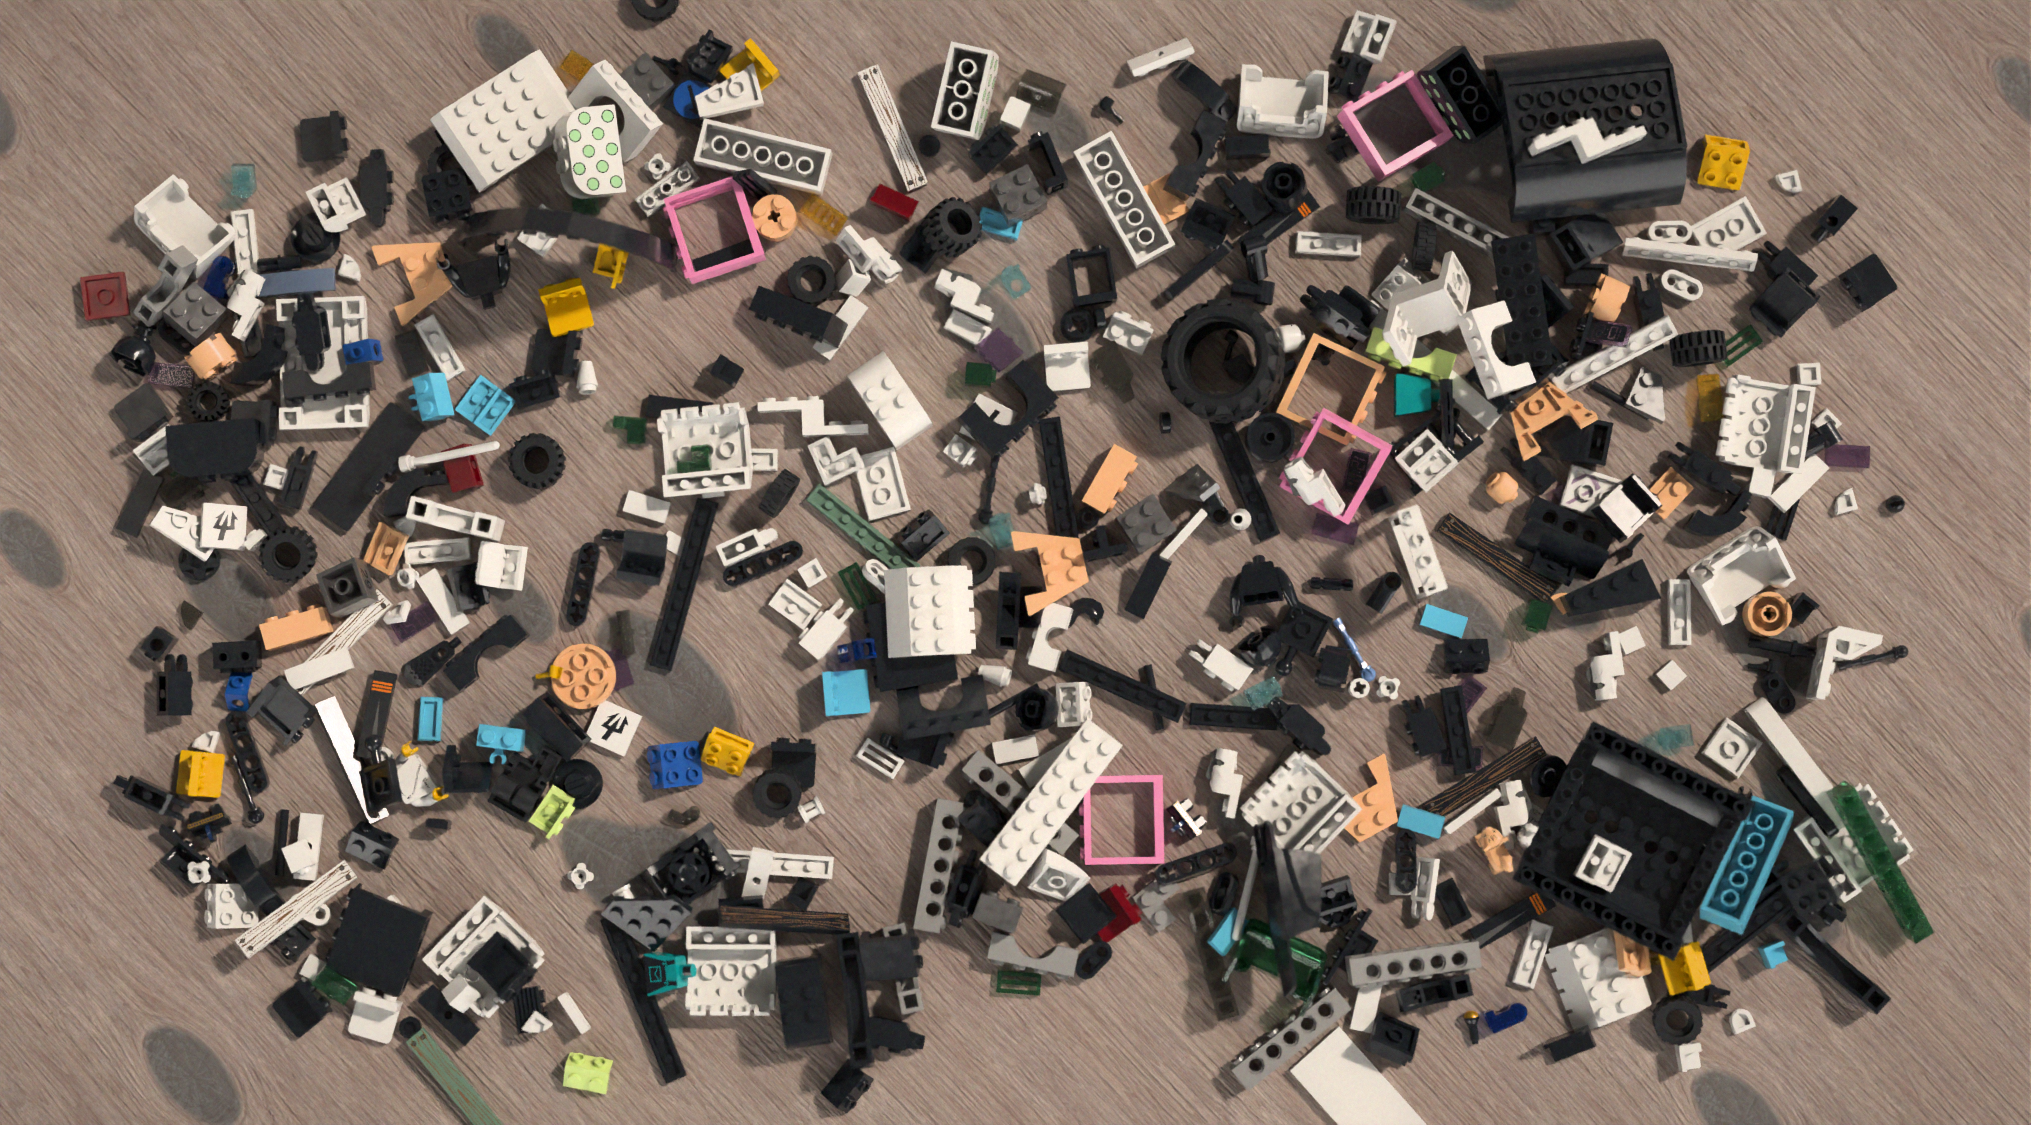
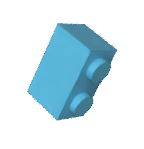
(432, 397)
(501, 739)

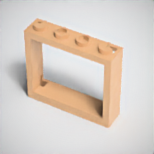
(1369, 394)

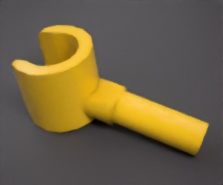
(554, 672)

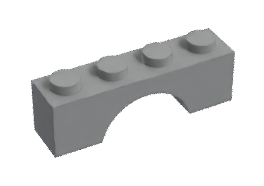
(175, 271)
(1060, 960)
(907, 988)

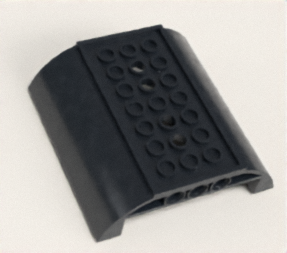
(1589, 84)
(1649, 802)

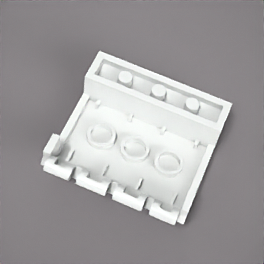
(1765, 424)
(729, 442)
(929, 611)
(1302, 805)
(1842, 852)
(467, 937)
(732, 971)
(1594, 983)

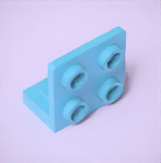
(846, 692)

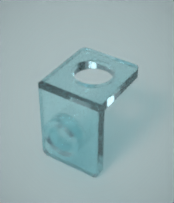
(1010, 274)

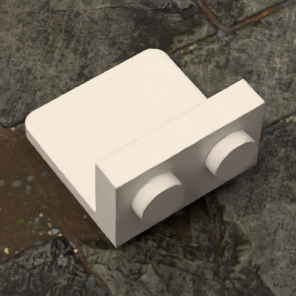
(501, 565)
(229, 907)
(374, 1015)

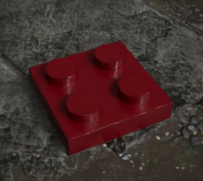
(105, 296)

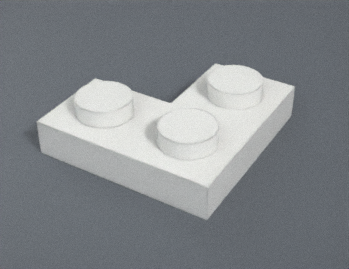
(834, 466)

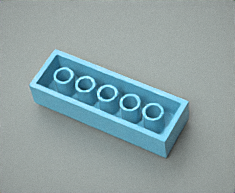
(1746, 866)

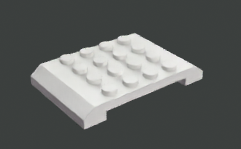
(504, 120)
(346, 325)

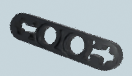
(1198, 271)
(764, 567)
(579, 583)
(243, 753)
(1807, 802)
(1194, 861)

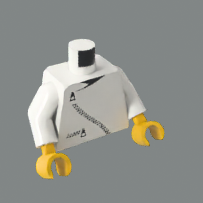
(416, 780)

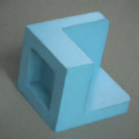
(1773, 953)

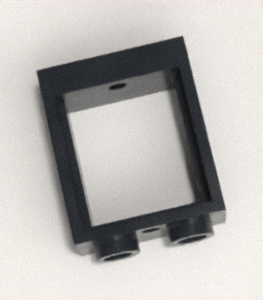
(1097, 298)

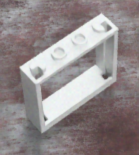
(1417, 552)

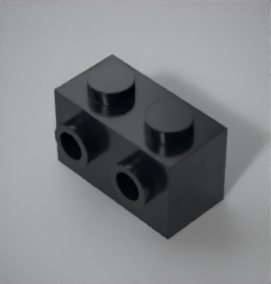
(237, 655)

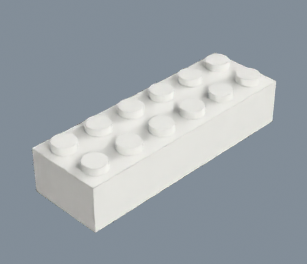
(770, 156)
(1123, 199)

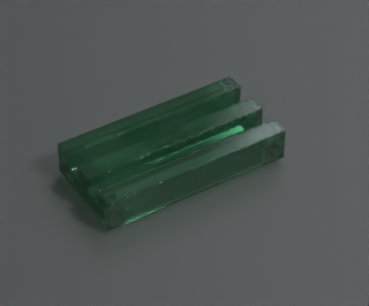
(1754, 334)
(849, 569)
(1018, 982)

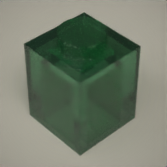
(1428, 177)
(979, 375)
(1536, 616)

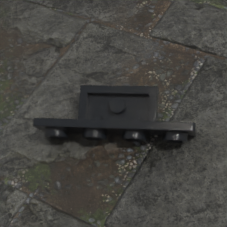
(182, 854)
(1356, 943)

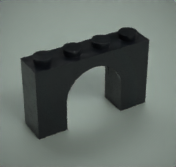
(996, 437)
(967, 714)

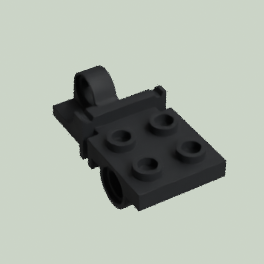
(524, 783)

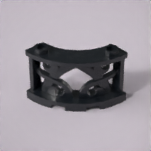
(1510, 404)
(705, 841)

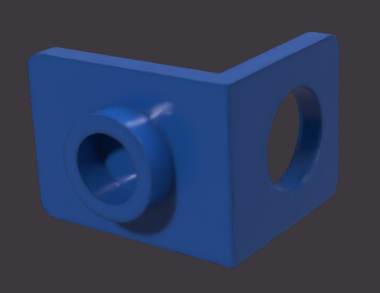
(362, 351)
(238, 689)

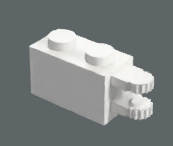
(745, 546)
(825, 631)
(1223, 665)

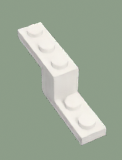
(1586, 139)
(813, 417)

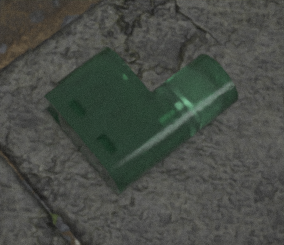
(586, 206)
(636, 428)
(700, 460)

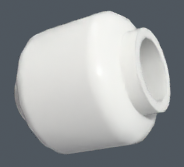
(1290, 337)

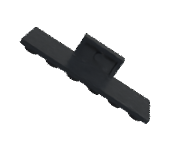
(1522, 290)
(369, 467)

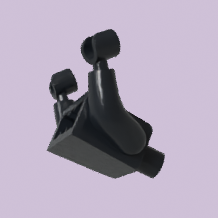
(480, 277)
(1259, 585)

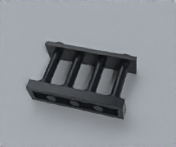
(1469, 443)

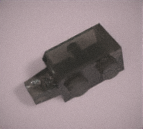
(1114, 370)
(1507, 721)

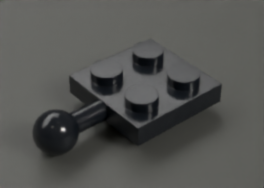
(1301, 634)
(380, 779)

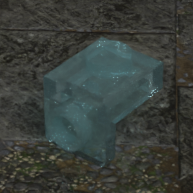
(243, 180)
(1001, 528)
(1263, 692)
(1675, 737)

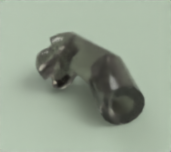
(685, 818)

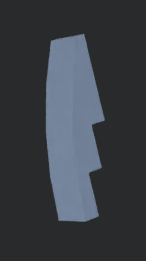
(298, 282)

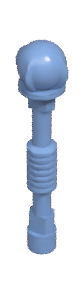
(1367, 672)

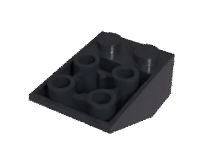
(1583, 241)
(1569, 443)

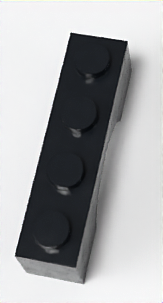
(1206, 133)
(357, 379)
(464, 670)

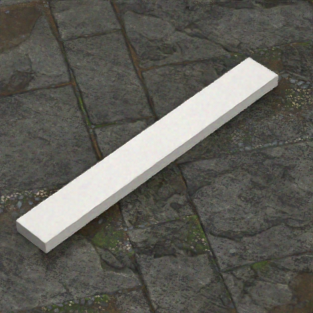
(1464, 394)

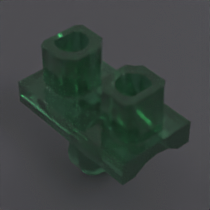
(334, 985)

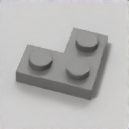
(1151, 902)

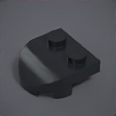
(1337, 902)

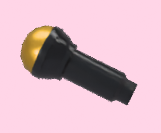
(1471, 1018)

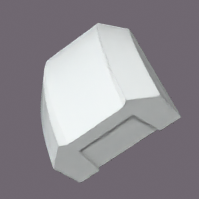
(1056, 876)

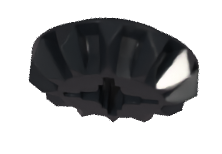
(1077, 315)

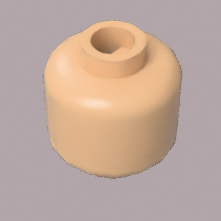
(1501, 487)

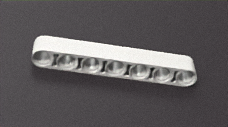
(1792, 754)

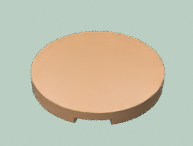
(586, 676)

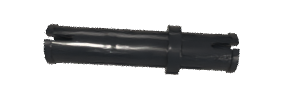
(1446, 411)
(1792, 647)

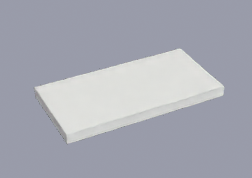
(1351, 1085)

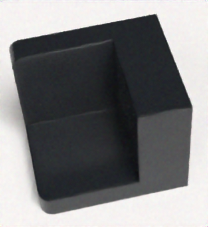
(727, 371)
(1378, 500)
(1802, 607)
(803, 893)

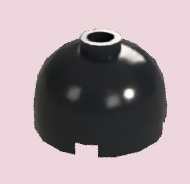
(135, 354)
(1261, 648)
(1036, 709)

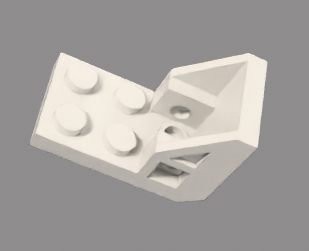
(1849, 645)

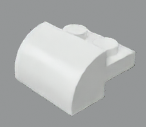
(1369, 36)
(335, 205)
(1426, 460)
(1602, 863)

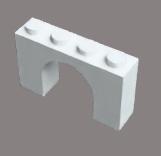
(639, 120)
(1494, 375)
(455, 519)

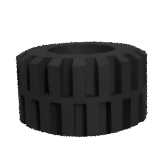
(1373, 205)
(961, 217)
(1698, 348)
(523, 448)
(299, 539)

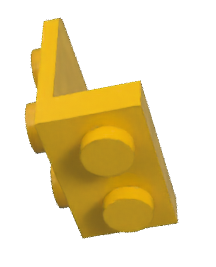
(609, 263)
(566, 306)

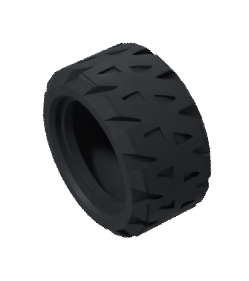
(1197, 324)

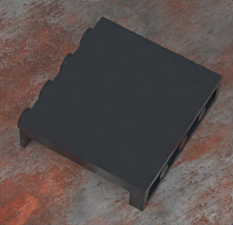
(903, 671)
(377, 941)

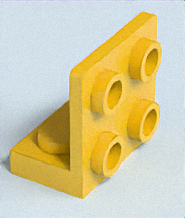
(765, 70)
(1723, 162)

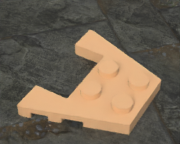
(422, 271)
(1542, 409)
(1060, 563)
(1376, 803)

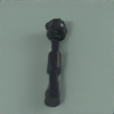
(986, 513)
(1897, 652)
(255, 814)

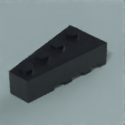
(798, 316)
(1618, 589)

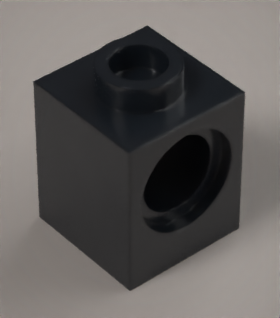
(168, 643)

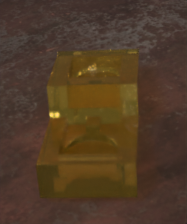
(576, 65)
(1710, 397)

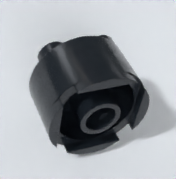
(1284, 187)
(1333, 669)

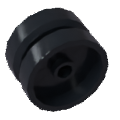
(1266, 450)

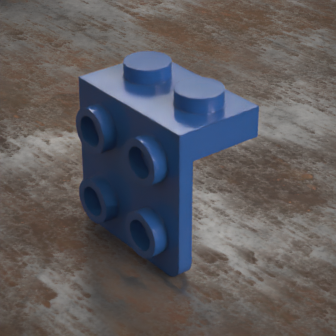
(674, 765)

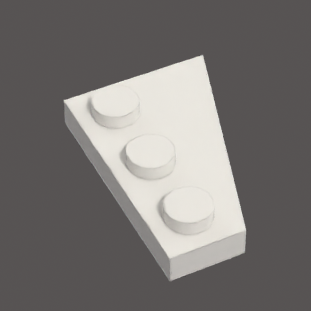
(732, 95)
(181, 529)

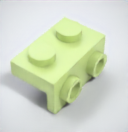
(552, 811)
(587, 1072)

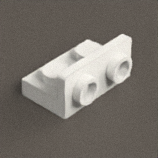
(1128, 333)
(1073, 703)

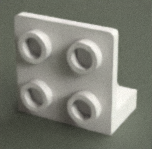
(1398, 280)
(1067, 366)

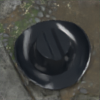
(312, 240)
(580, 780)

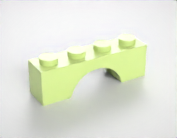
(1436, 364)

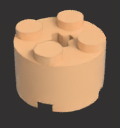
(763, 213)
(1607, 298)
(210, 357)
(1773, 603)

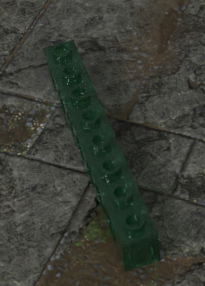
(1880, 862)

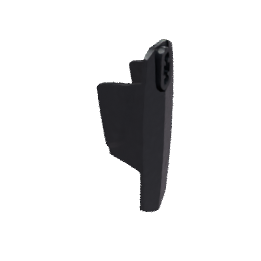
(1291, 897)

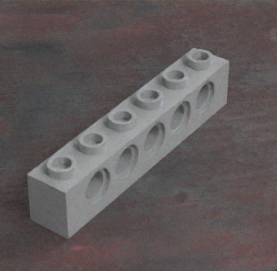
(1452, 222)
(979, 762)
(923, 920)
(1357, 964)
(1320, 1023)

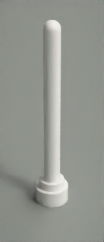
(408, 463)
(1246, 894)

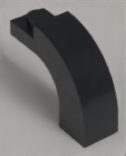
(1008, 610)

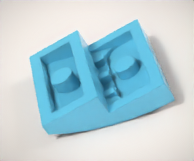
(485, 405)

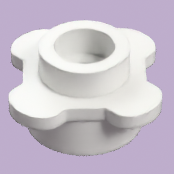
(657, 160)
(1037, 494)
(407, 576)
(1392, 692)
(193, 875)
(574, 876)

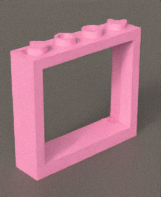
(1364, 144)
(703, 193)
(1375, 467)
(1085, 830)

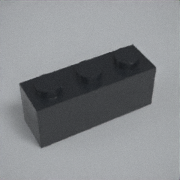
(556, 726)

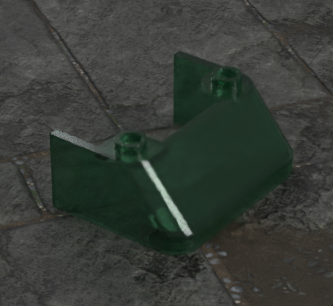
(1257, 950)

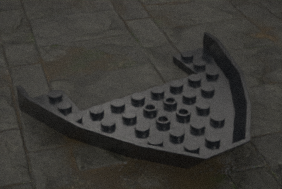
(570, 224)

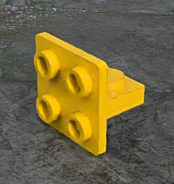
(726, 751)
(200, 773)
(1687, 971)

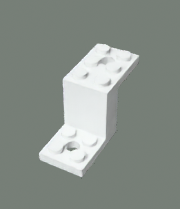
(1426, 308)

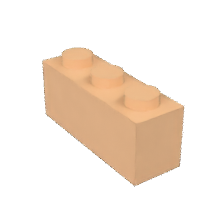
(1110, 480)
(296, 627)

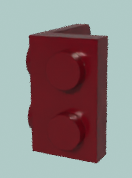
(1126, 913)

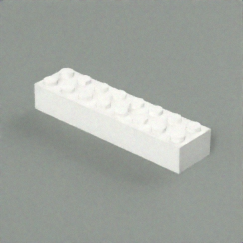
(1051, 802)

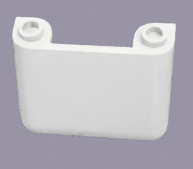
(1281, 104)
(176, 220)
(1740, 571)

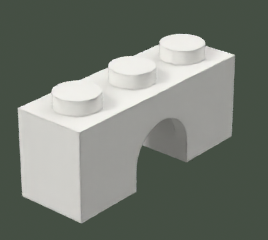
(1042, 655)

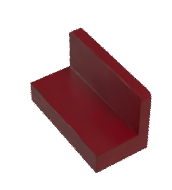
(894, 202)
(463, 471)

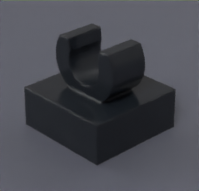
(1833, 912)

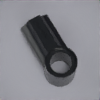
(1254, 252)
(1259, 292)
(1823, 437)
(1213, 505)
(1383, 594)

